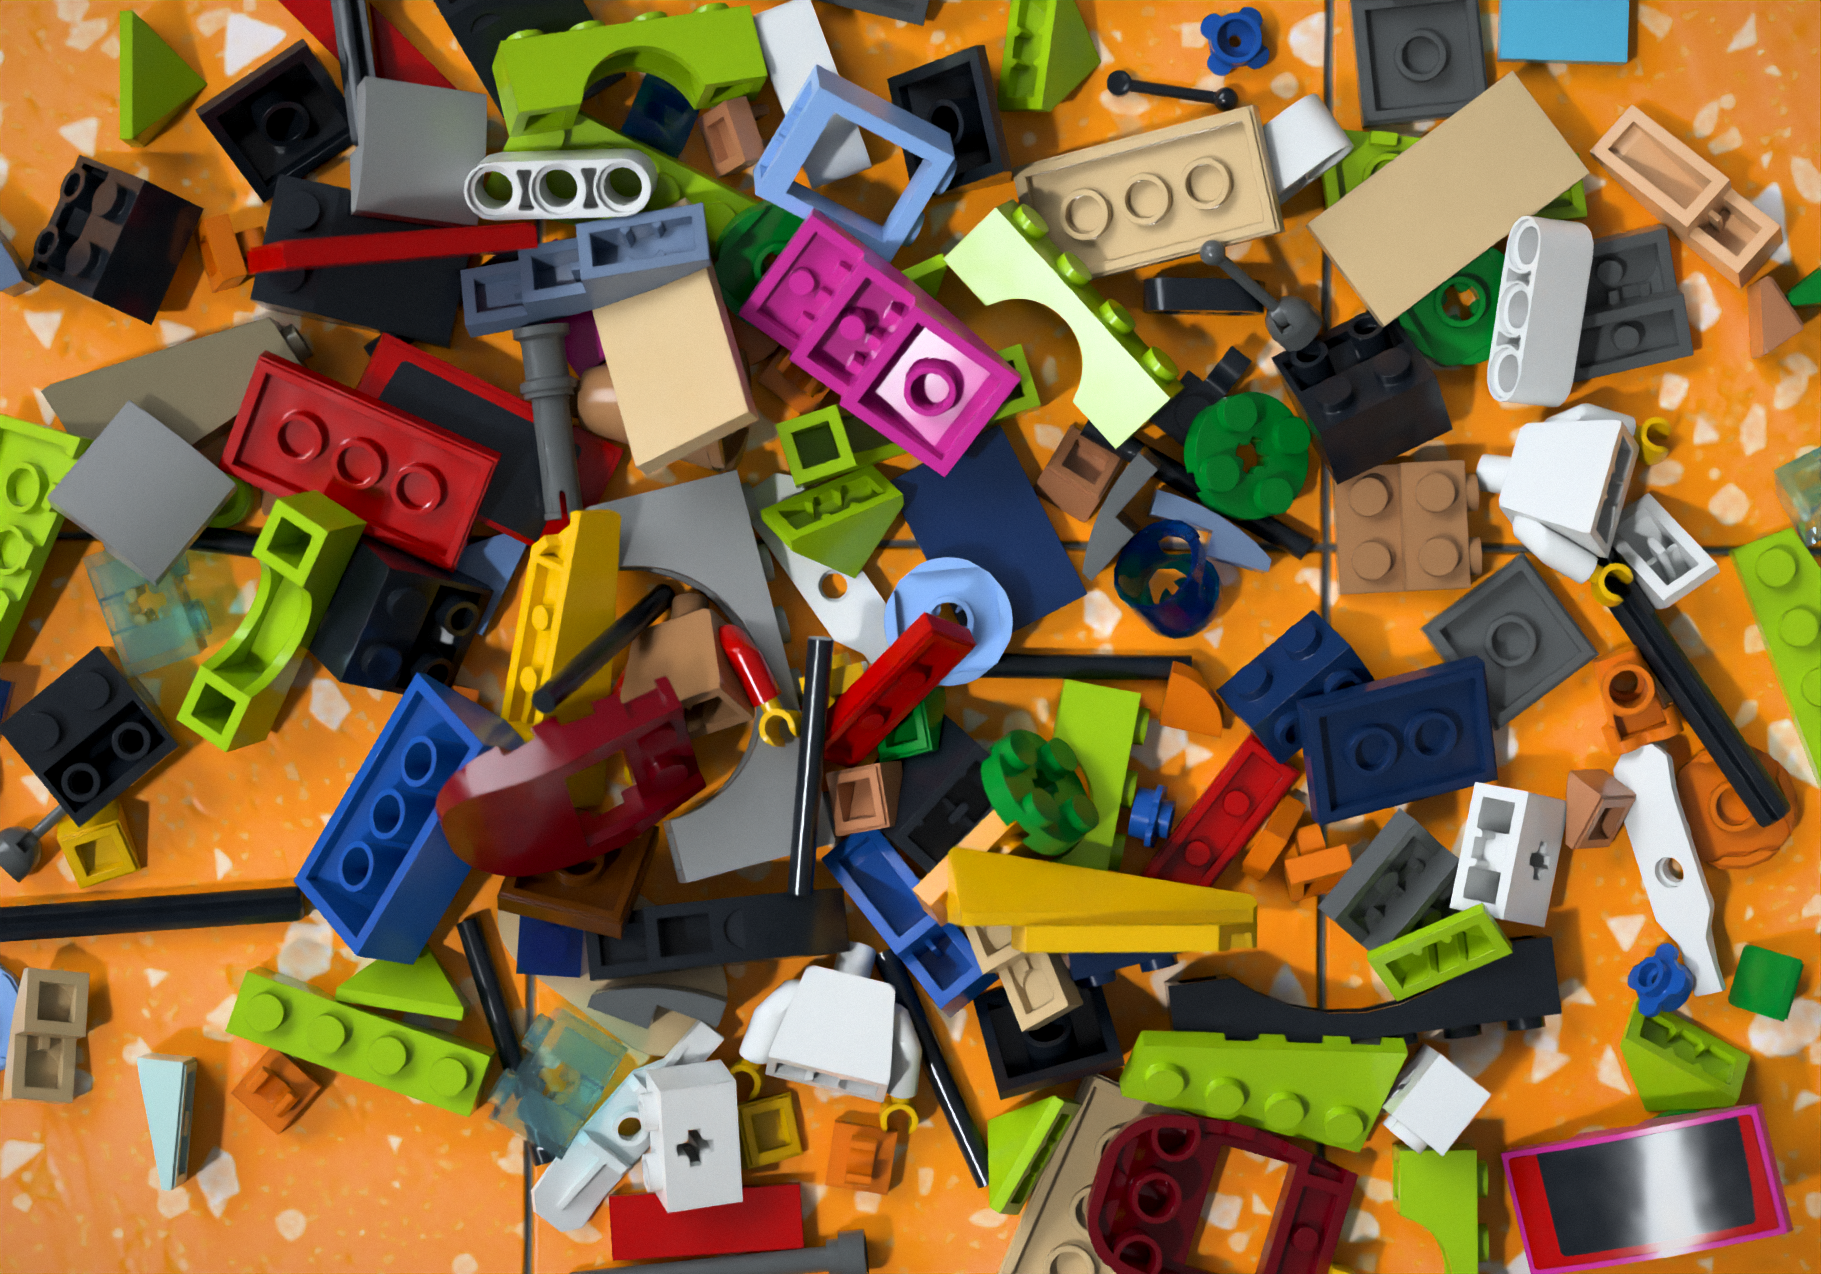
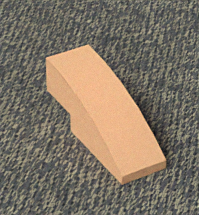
(1688, 196)

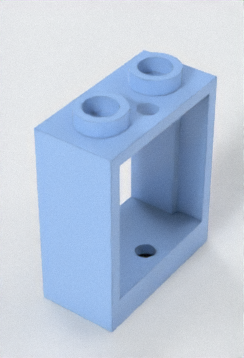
(802, 126)

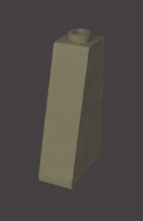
(185, 387)

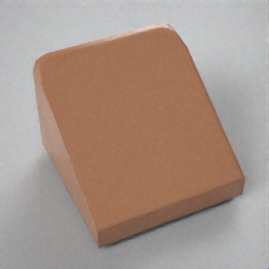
(1770, 317)
(1077, 475)
(865, 797)
(1595, 808)

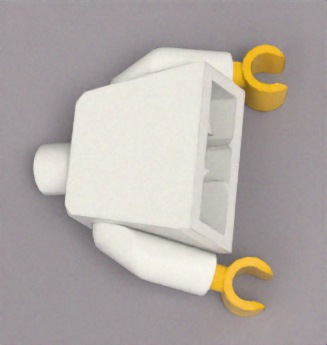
(1570, 488)
(837, 1035)

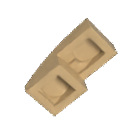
(1034, 982)
(44, 1034)

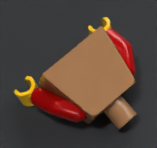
(711, 669)

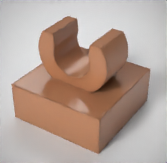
(733, 135)

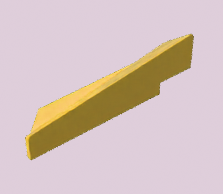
(562, 610)
(1093, 909)

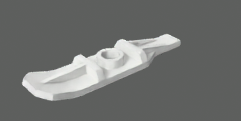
(851, 619)
(1661, 833)
(599, 1153)

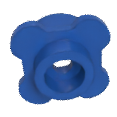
(1243, 25)
(1151, 815)
(1661, 982)

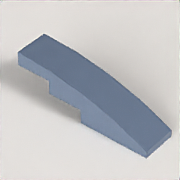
(583, 273)

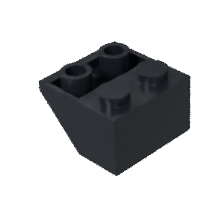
(115, 238)
(1363, 394)
(398, 619)
(91, 734)
(940, 797)

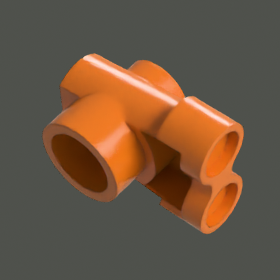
(1634, 714)

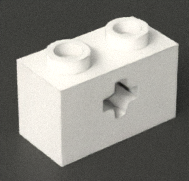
(1509, 853)
(1432, 1102)
(709, 1165)

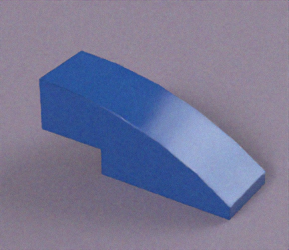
(883, 891)

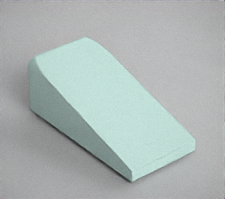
(169, 1099)

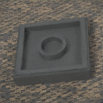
(1416, 59)
(1518, 633)

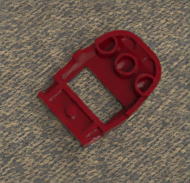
(514, 807)
(1158, 1179)

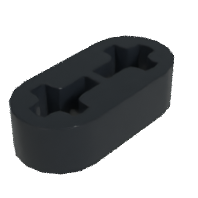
(1199, 297)

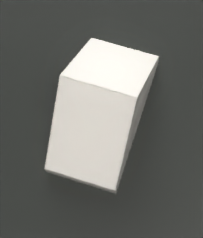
(1660, 553)

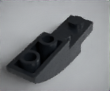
(722, 934)

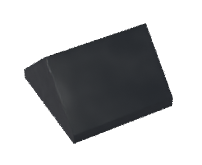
(961, 100)
(280, 119)
(1059, 1052)

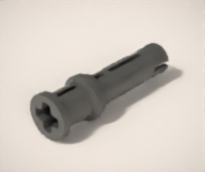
(549, 388)

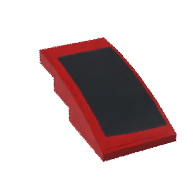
(493, 419)

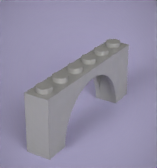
(707, 541)

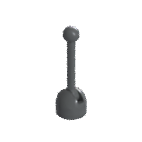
(1288, 320)
(21, 846)

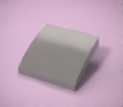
(416, 152)
(142, 493)

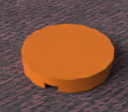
(1721, 822)

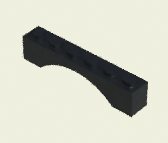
(1510, 989)

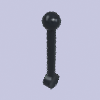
(1120, 84)

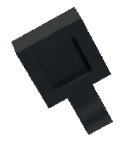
(1197, 394)

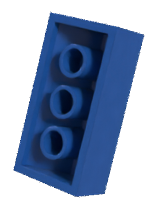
(383, 858)

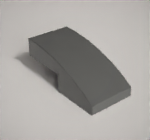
(1113, 526)
(640, 1002)

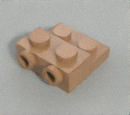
(1406, 528)

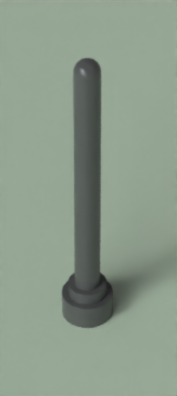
(840, 1256)

